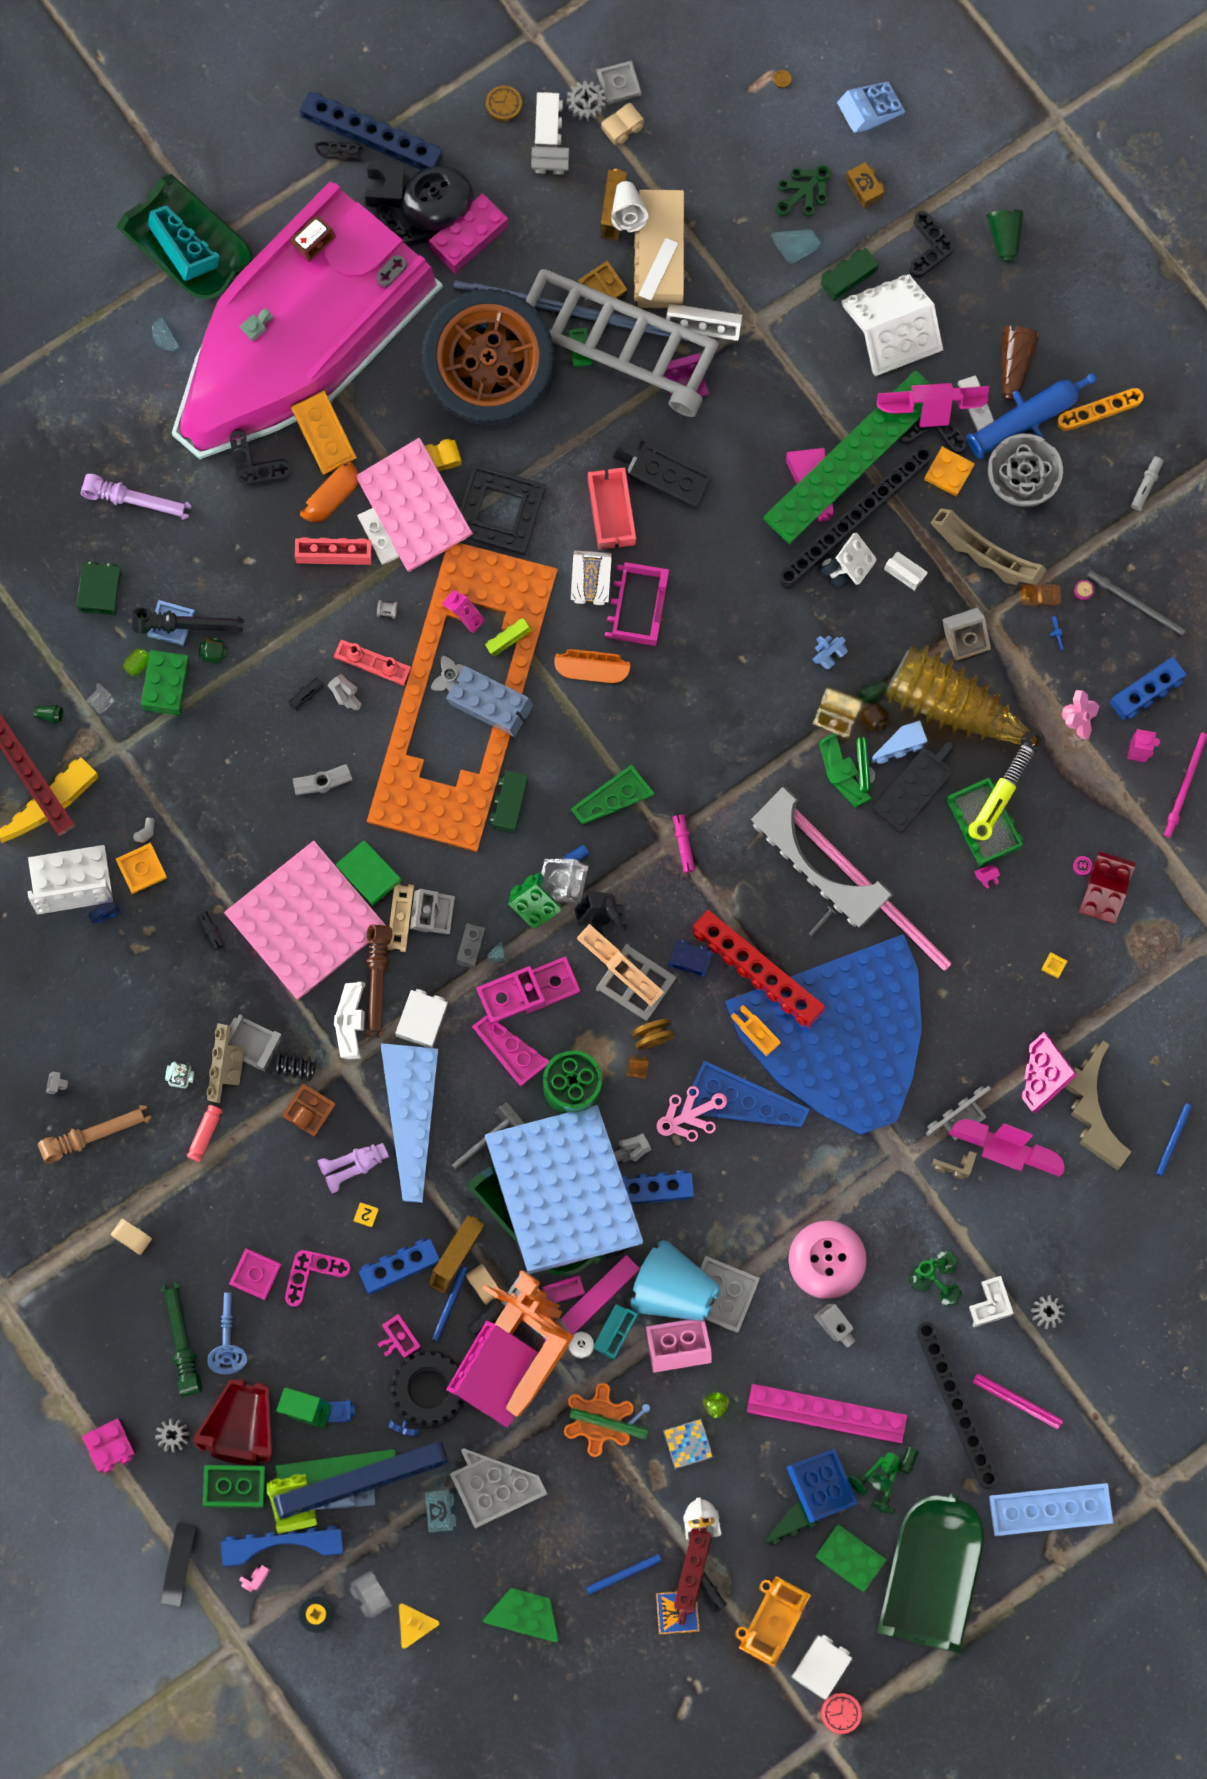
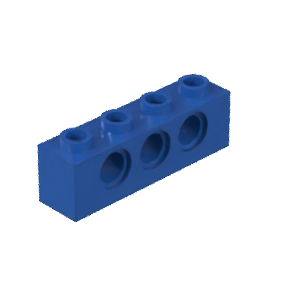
(1169, 669)
(664, 1194)
(375, 1284)

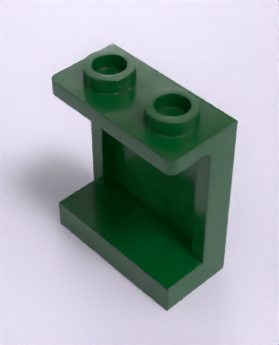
(98, 588)

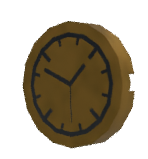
(503, 103)

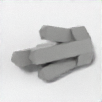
(344, 692)
(632, 1148)

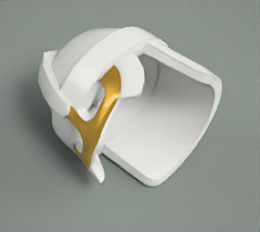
(694, 1517)

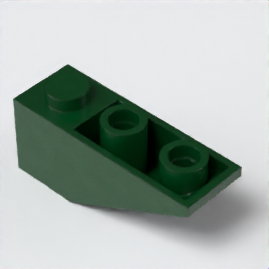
(791, 1524)

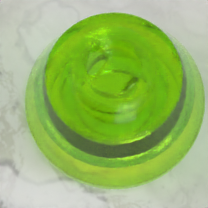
(716, 1404)

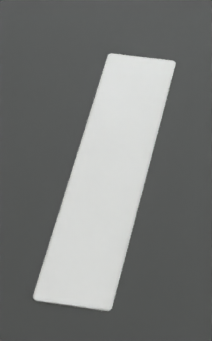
(658, 269)

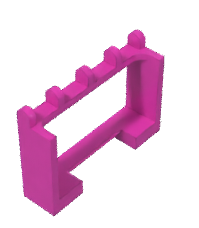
(643, 570)

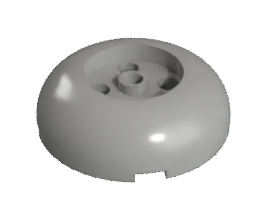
(1022, 450)

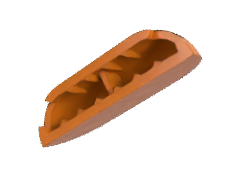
(331, 493)
(592, 666)

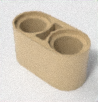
(131, 1236)
(478, 1278)

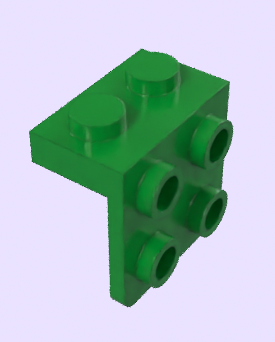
(533, 901)

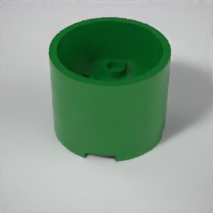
(573, 1097)

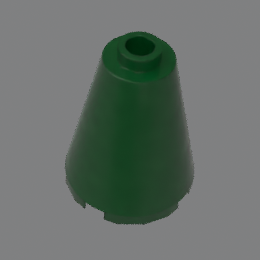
(1006, 232)

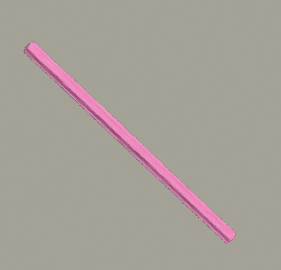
(860, 880)

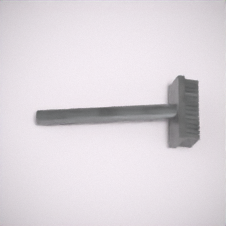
(509, 1119)

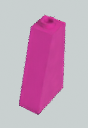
(801, 464)

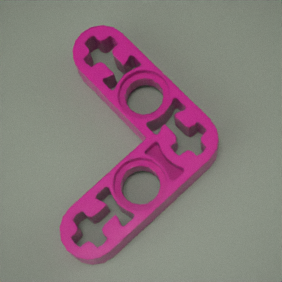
(311, 1265)

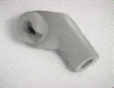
(146, 833)

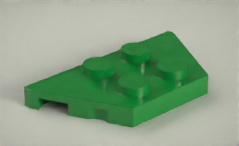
(524, 1614)

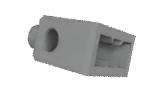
(829, 1318)

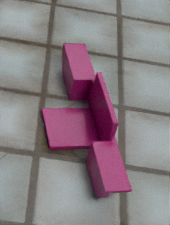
(936, 401)
(1008, 1146)

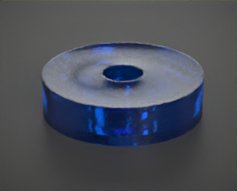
(103, 912)

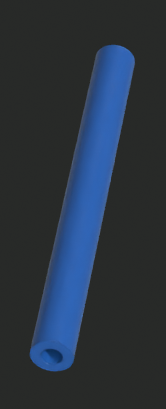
(1173, 1140)
(449, 1304)
(623, 1574)

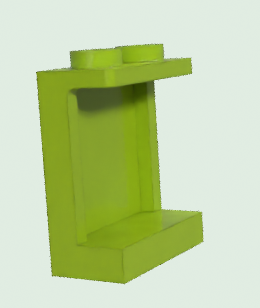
(295, 1522)

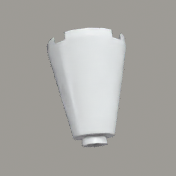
(628, 208)

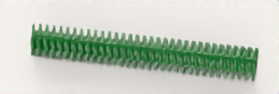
(624, 1427)

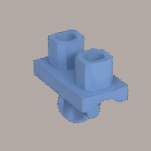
(836, 646)

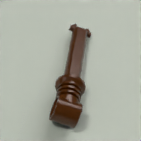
(379, 937)

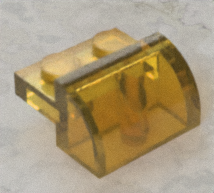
(837, 712)

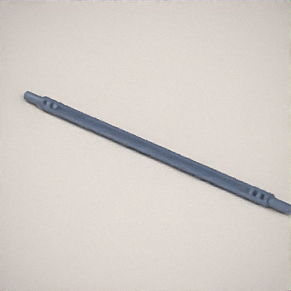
(578, 311)

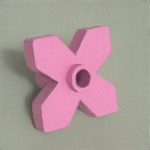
(1080, 713)

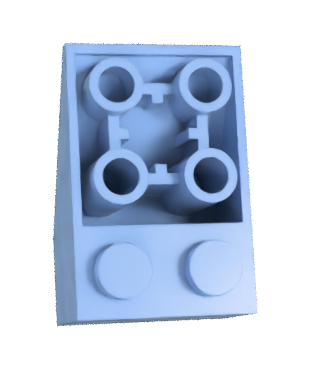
(870, 106)

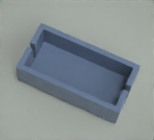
(489, 701)

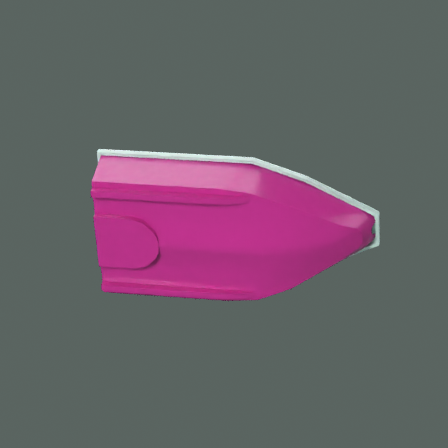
(322, 330)

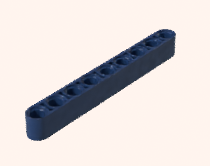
(360, 1480)

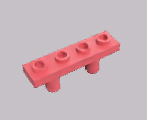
(372, 662)

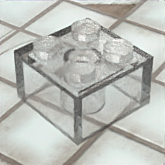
(564, 879)

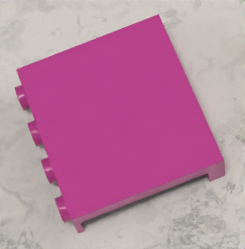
(492, 1372)

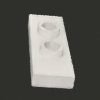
(982, 415)
(379, 537)

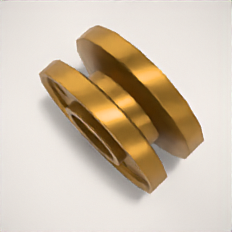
(653, 1034)

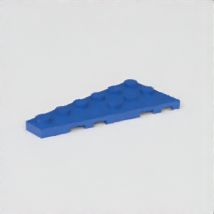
(744, 1099)

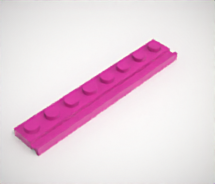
(826, 1413)

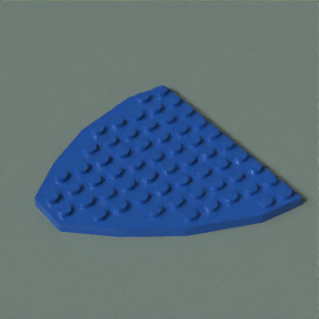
(861, 1049)

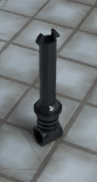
(144, 620)

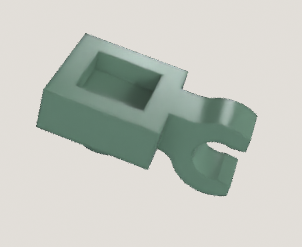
(254, 326)

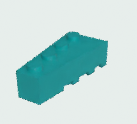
(182, 246)

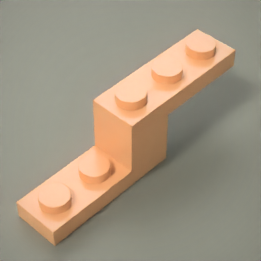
(620, 965)

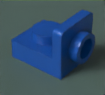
(341, 1412)

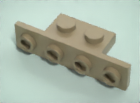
(225, 1063)

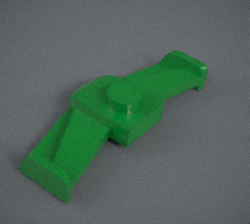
(841, 771)

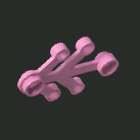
(688, 1115)

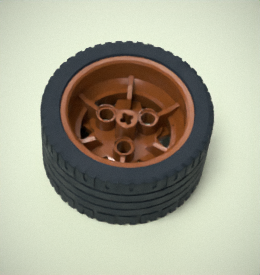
(500, 312)

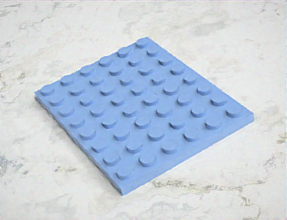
(563, 1189)

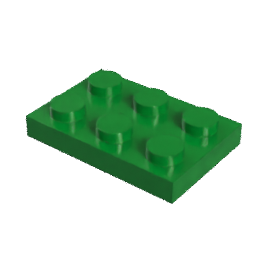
(850, 1558)

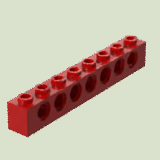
(804, 1017)

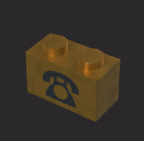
(865, 185)

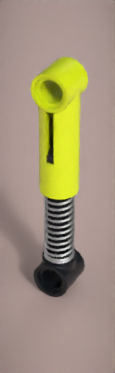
(1005, 787)

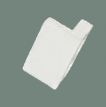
(905, 570)

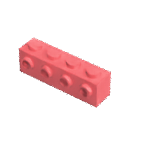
(333, 551)

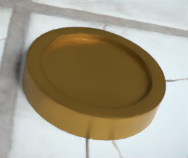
(782, 79)

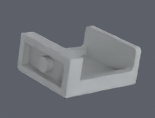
(258, 1042)

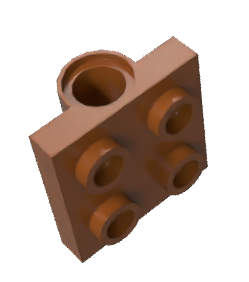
(308, 1110)

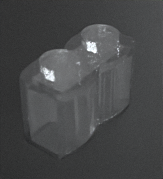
(370, 1594)

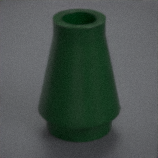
(50, 713)

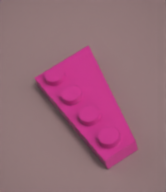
(512, 1053)

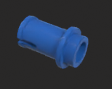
(577, 854)

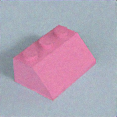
(678, 1345)

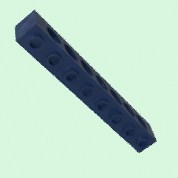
(360, 134)

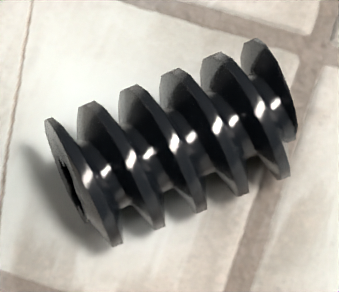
(295, 1066)

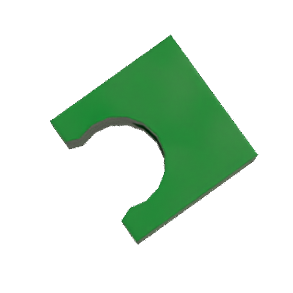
(304, 1408)

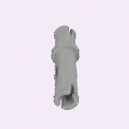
(1150, 477)

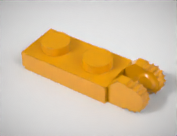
(757, 1031)

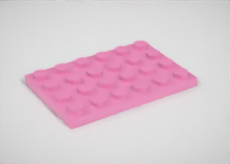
(414, 504)

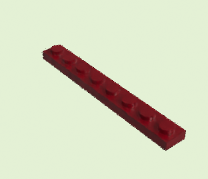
(33, 780)

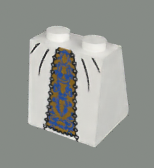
(591, 577)

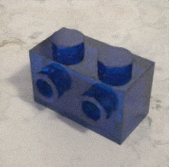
(690, 958)

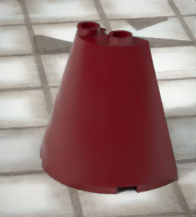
(238, 1425)

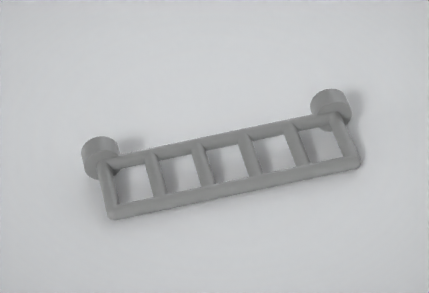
(684, 398)

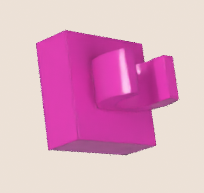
(986, 874)

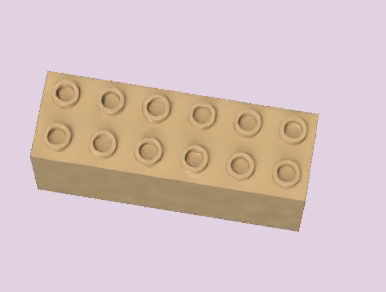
(664, 221)

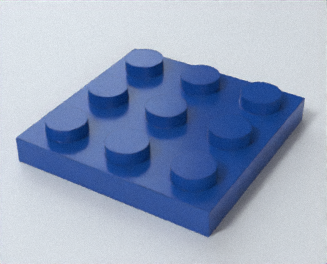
(822, 1485)

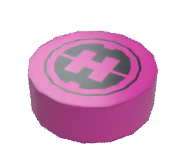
(1082, 865)

